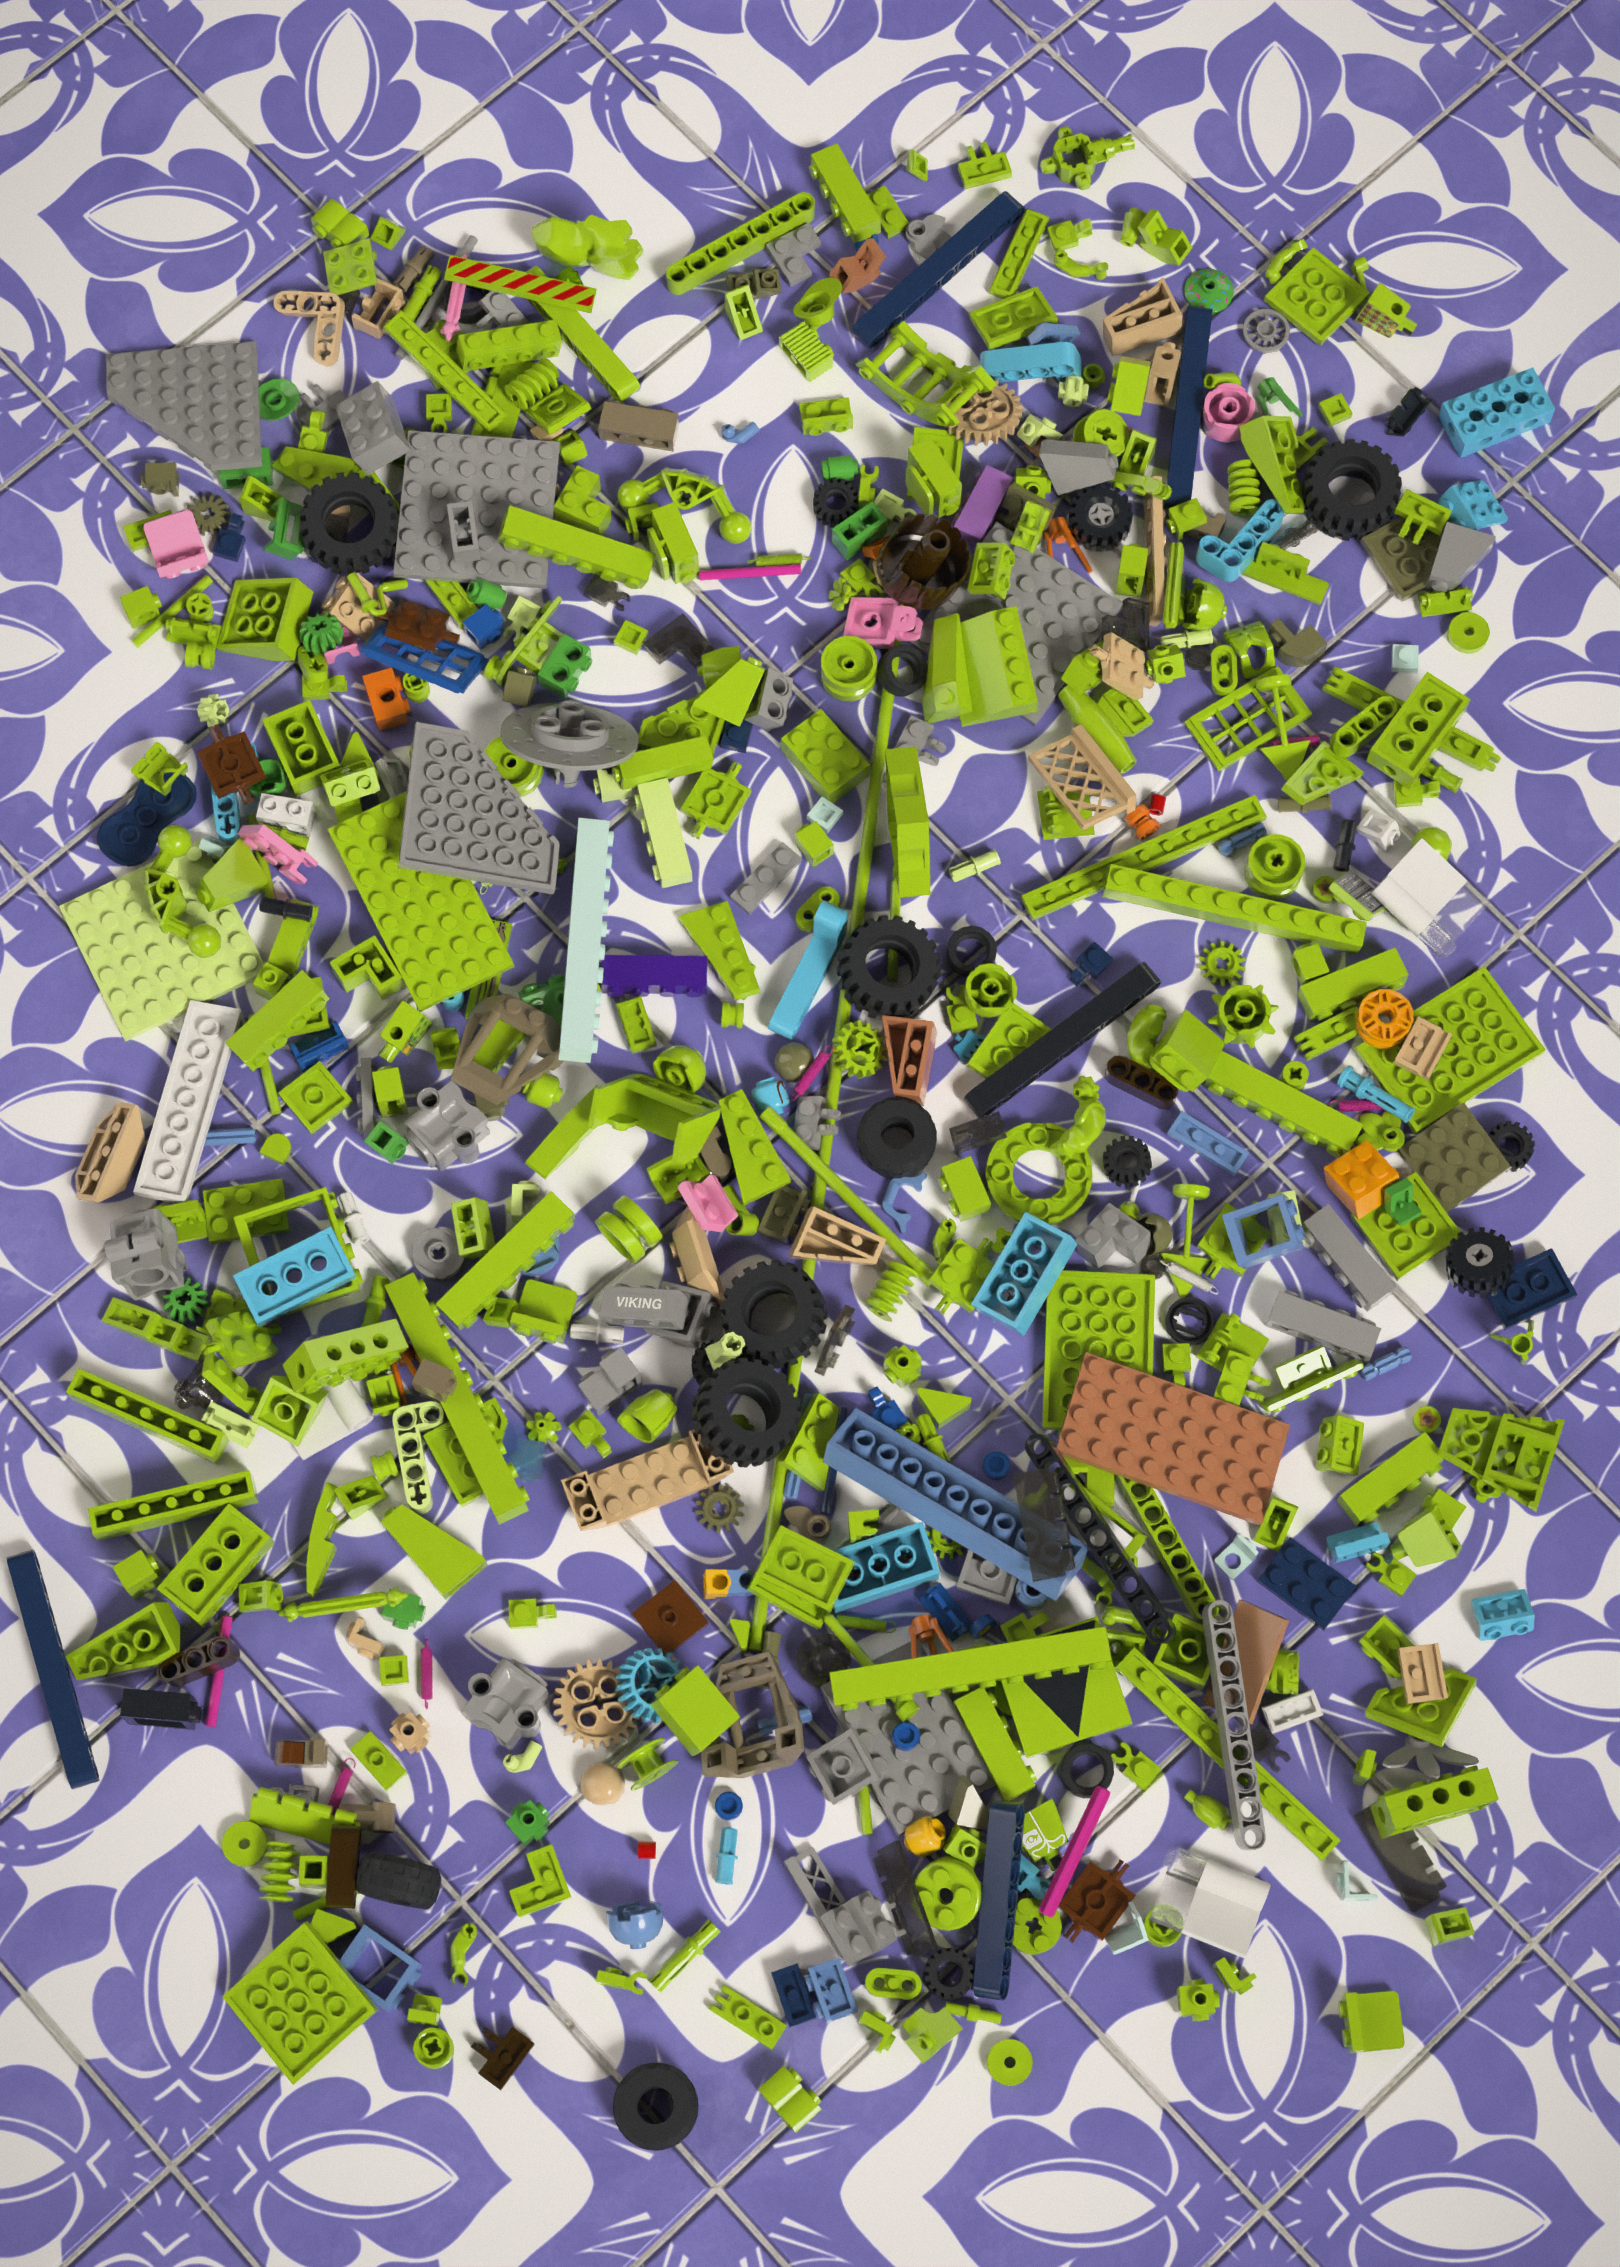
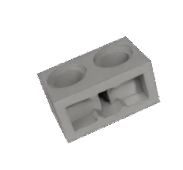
(770, 700)

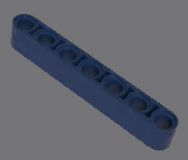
(999, 1900)

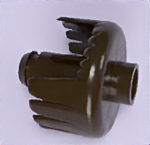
(923, 562)

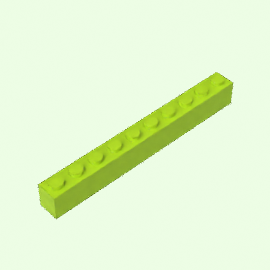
(1234, 909)
(463, 1407)
(970, 1667)

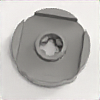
(424, 1258)

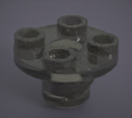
(196, 1390)
(819, 1656)

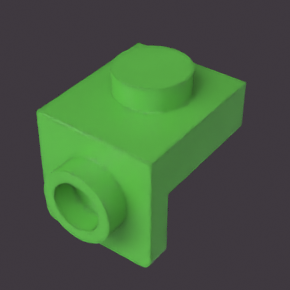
(1399, 1202)

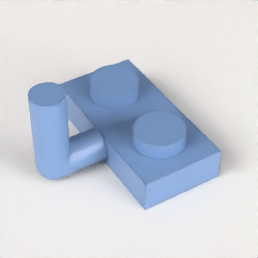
(1052, 333)

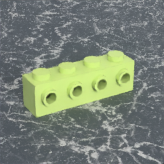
(664, 833)

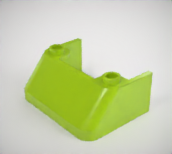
(658, 1109)

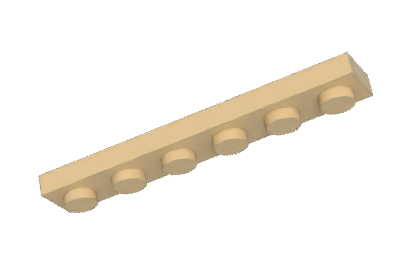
(1156, 561)

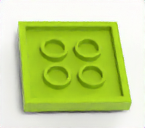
(1316, 296)
(1414, 1243)

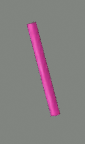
(750, 572)
(217, 1678)

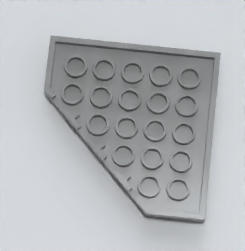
(196, 398)
(469, 818)

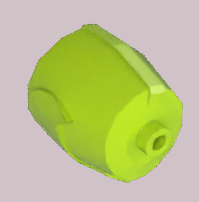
(718, 663)
(653, 1410)
(1284, 1674)

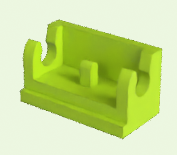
(862, 1524)

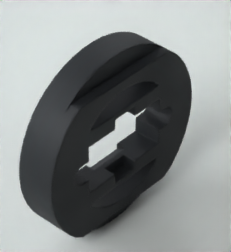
(1179, 1307)

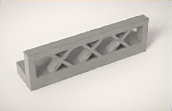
(808, 1892)

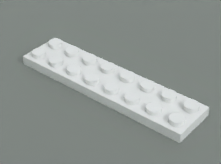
(187, 1103)

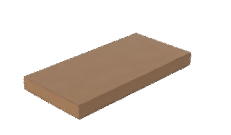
(1258, 1641)

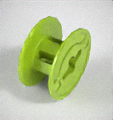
(1103, 428)
(647, 1764)

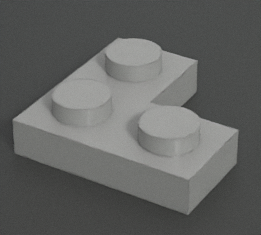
(788, 253)

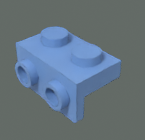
(832, 1990)

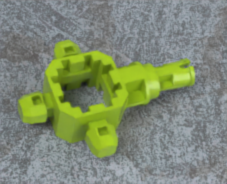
(1095, 152)

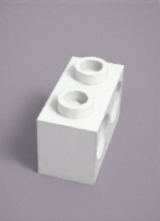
(287, 812)

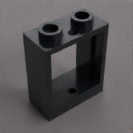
(160, 1709)

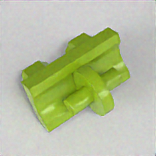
(1030, 526)

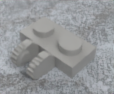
(501, 311)
(327, 405)
(918, 734)
(810, 1118)

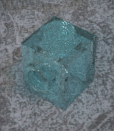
(529, 1460)

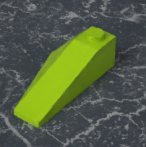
(1272, 447)
(130, 1645)

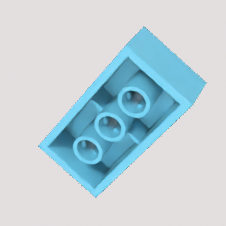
(1017, 1258)
(895, 1576)

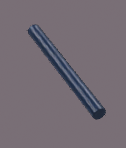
(827, 1496)

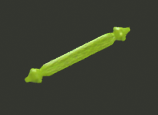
(343, 1604)

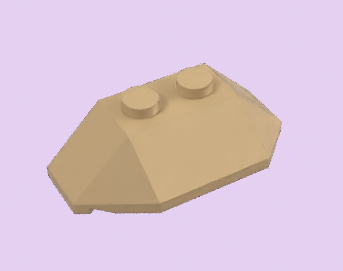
(111, 1154)
(695, 1257)

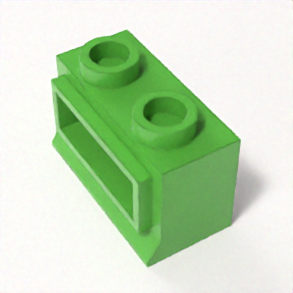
(279, 525)

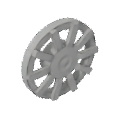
(1266, 331)

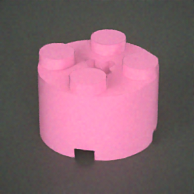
(1225, 411)

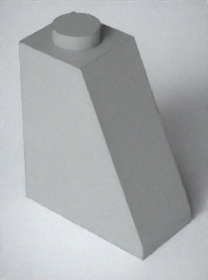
(1077, 464)
(1458, 556)

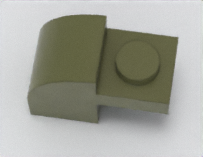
(1298, 649)

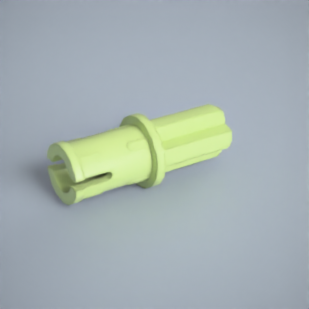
(1188, 639)
(974, 866)

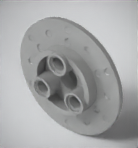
(569, 738)

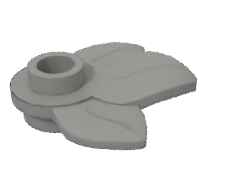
(932, 234)

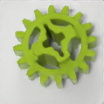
(862, 1062)

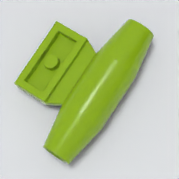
(1108, 722)

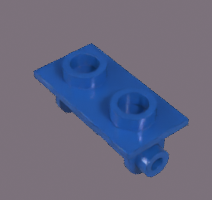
(946, 1610)

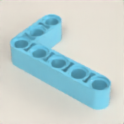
(827, 938)

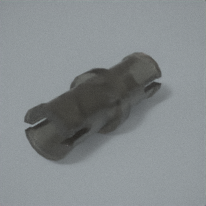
(1294, 535)

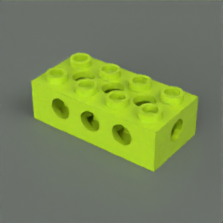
(1416, 714)
(345, 1356)
(213, 1547)
(1433, 1802)

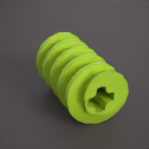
(532, 384)
(1243, 488)
(889, 1288)
(279, 1872)

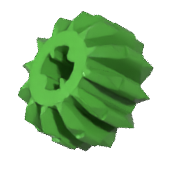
(321, 633)
(191, 1307)

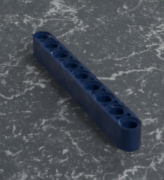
(938, 269)
(1188, 405)
(53, 1669)

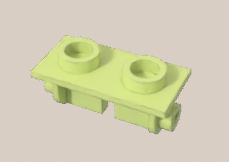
(236, 1427)

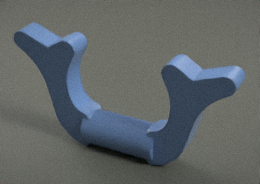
(887, 1204)

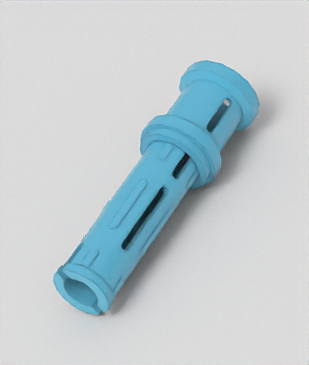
(1366, 1089)

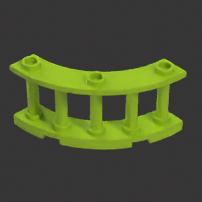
(966, 379)

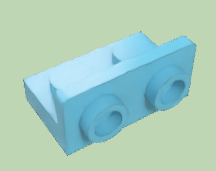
(1357, 1542)
(1503, 1614)

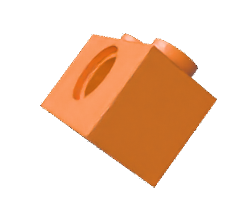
(386, 684)

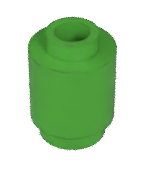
(839, 468)
(485, 592)

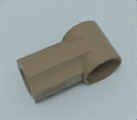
(376, 1818)

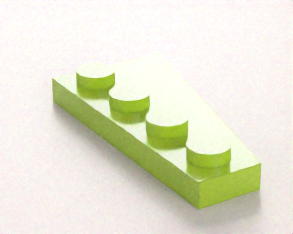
(753, 1155)

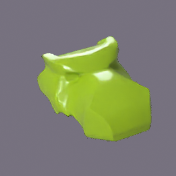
(591, 243)

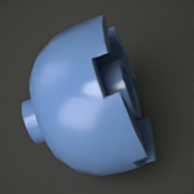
(635, 1923)

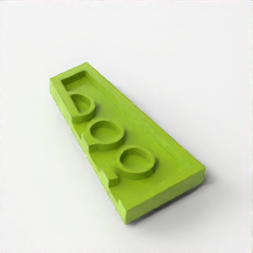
(719, 939)

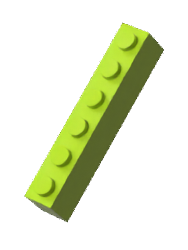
(575, 547)
(1283, 1105)
(506, 1260)
(147, 1416)
(172, 1505)

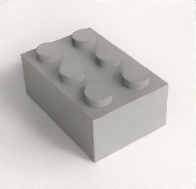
(372, 428)

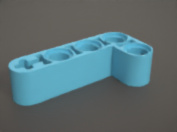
(1032, 362)
(1217, 555)
(230, 816)

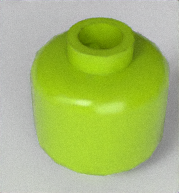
(543, 1091)

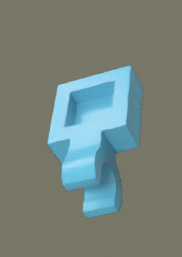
(1028, 1879)

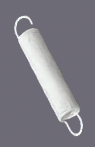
(1189, 1276)

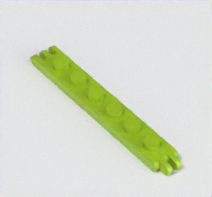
(1458, 743)

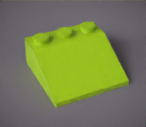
(265, 618)

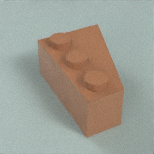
(910, 1055)

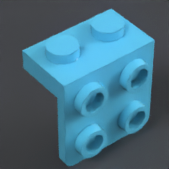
(1473, 505)

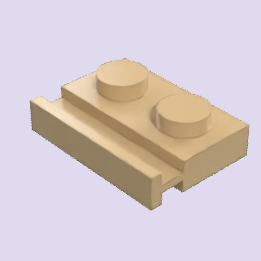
(1422, 1048)
(1422, 1673)

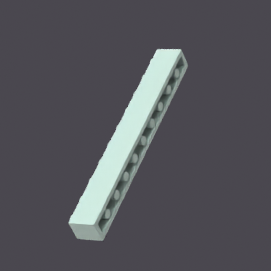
(584, 941)

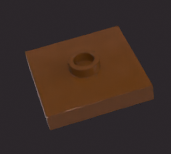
(670, 1618)

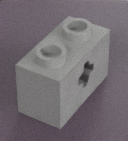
(463, 531)

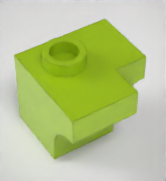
(930, 2032)

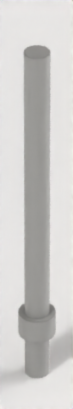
(438, 293)

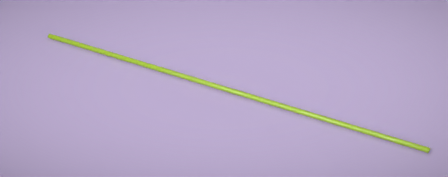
(832, 1098)

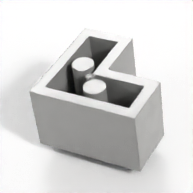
(1112, 1232)
(611, 1383)

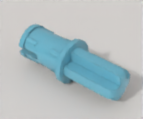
(726, 1856)

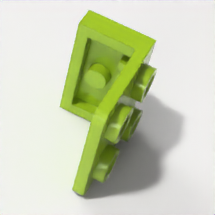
(544, 1311)
(1371, 2021)

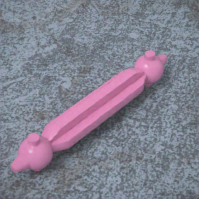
(454, 309)

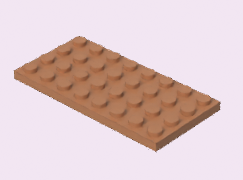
(1172, 1439)

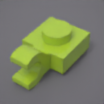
(1066, 236)
(313, 436)
(867, 493)
(322, 690)
(1413, 797)
(1177, 1361)
(590, 1432)
(525, 1613)
(1021, 1627)
(613, 1978)

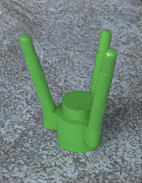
(1272, 393)

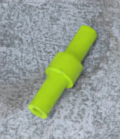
(973, 2012)

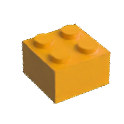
(1360, 1178)

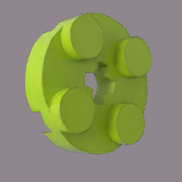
(1041, 1940)

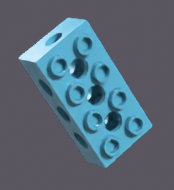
(1496, 412)
(295, 1258)

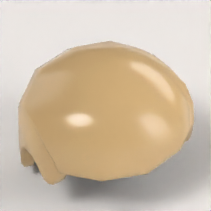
(602, 1784)

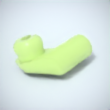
(523, 1761)

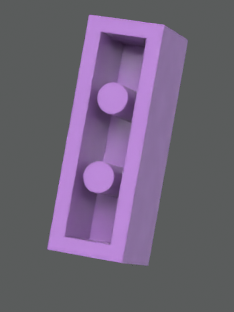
(982, 505)

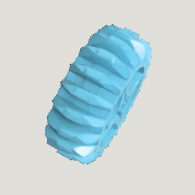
(647, 1675)

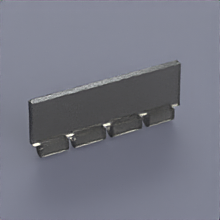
(1039, 1524)
(1403, 1864)
(902, 1890)

